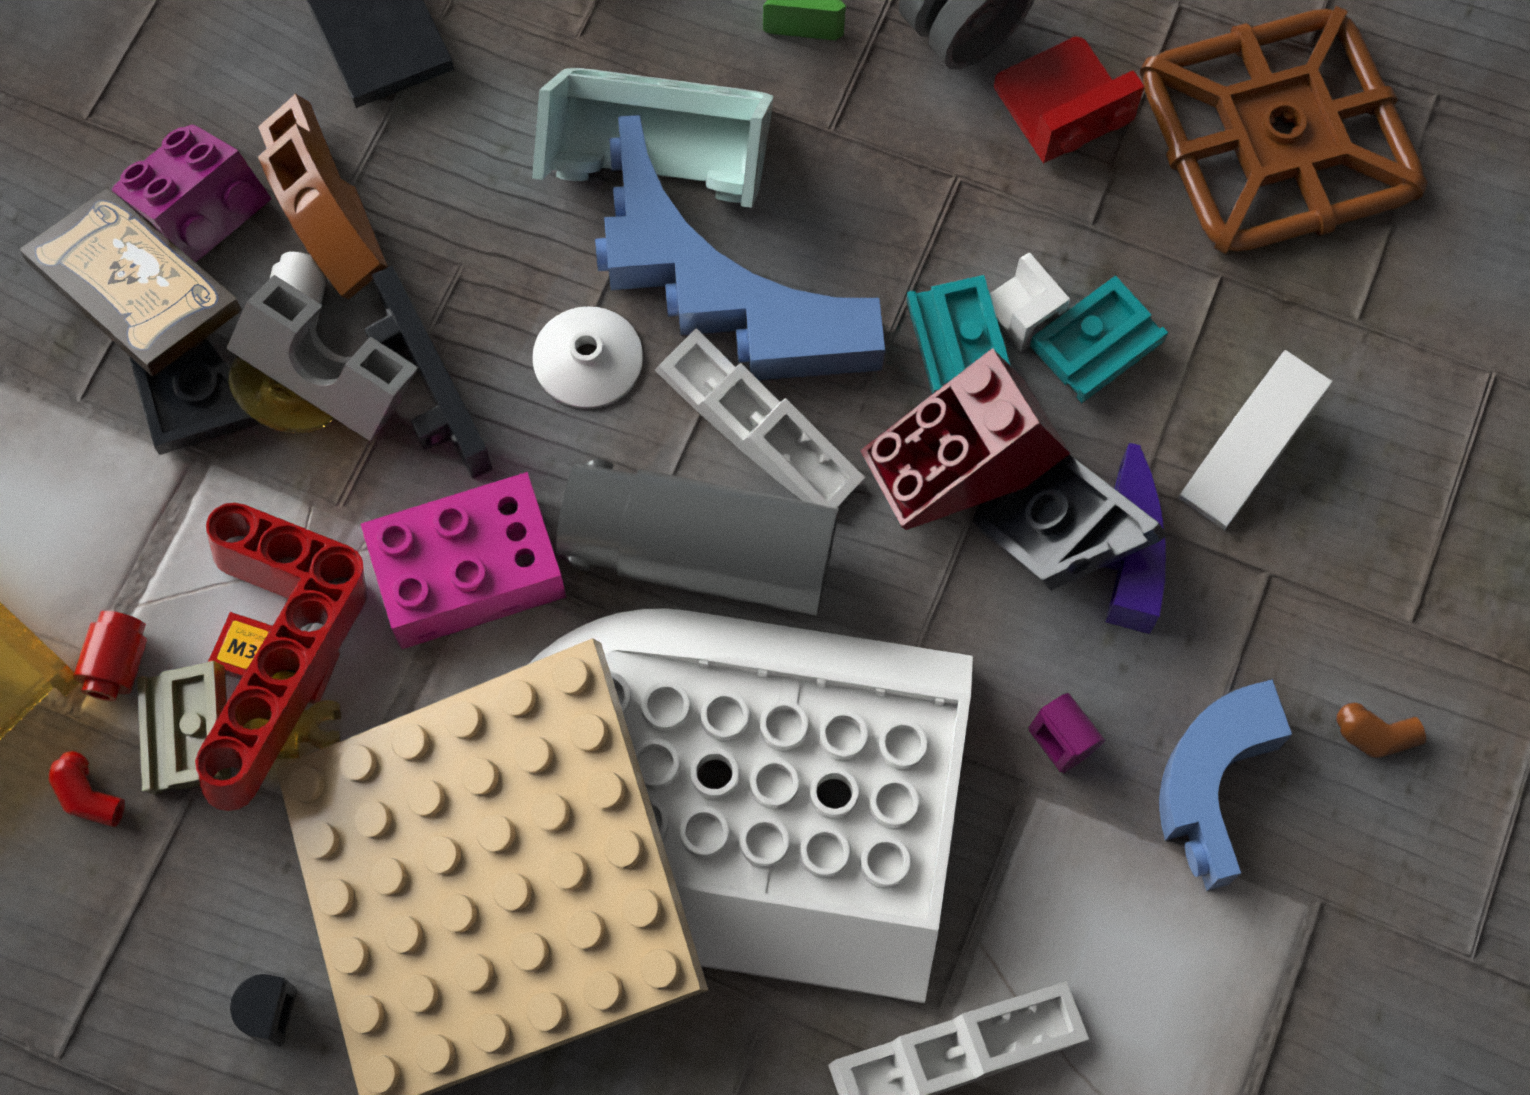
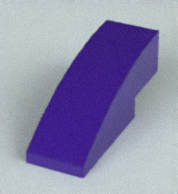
(1141, 575)

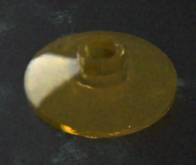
(273, 402)

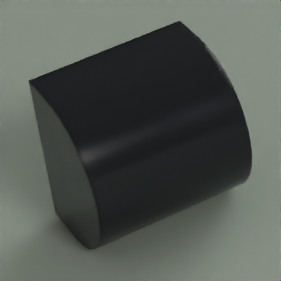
(263, 1008)

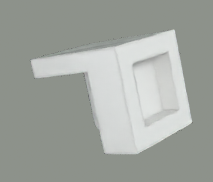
(1028, 302)

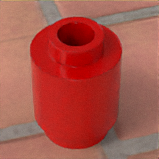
(111, 655)

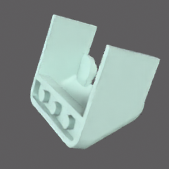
(686, 127)

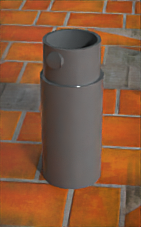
(697, 536)

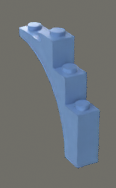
(775, 326)

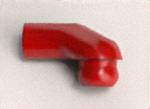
(75, 794)

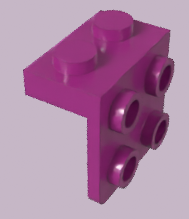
(193, 190)

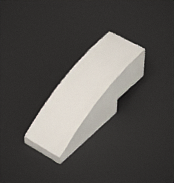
(1255, 439)

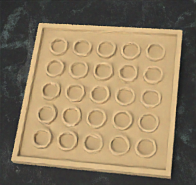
(489, 877)

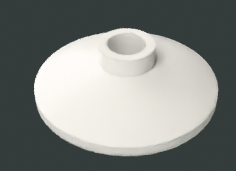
(587, 379)

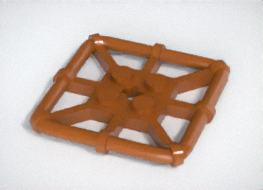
(1272, 156)

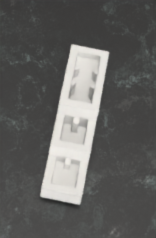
(758, 423)
(965, 1047)

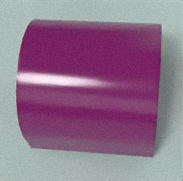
(1065, 732)

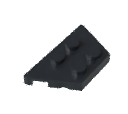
(1066, 524)

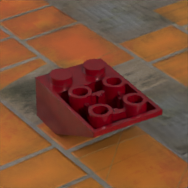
(964, 445)

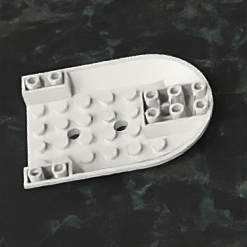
(762, 863)

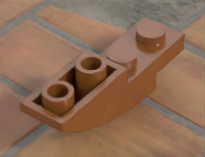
(316, 200)

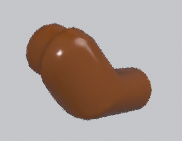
(1374, 735)

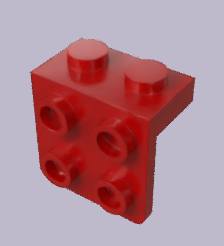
(1067, 98)

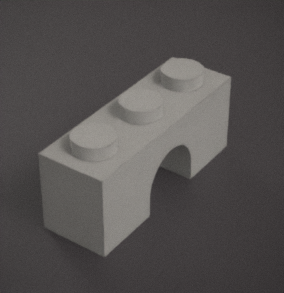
(282, 341)

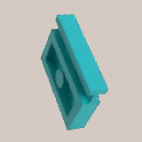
(954, 327)
(1098, 339)

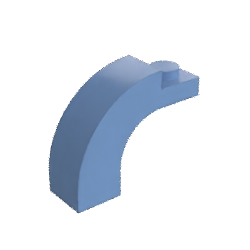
(1227, 731)

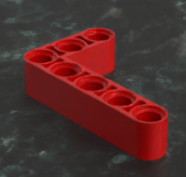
(285, 646)

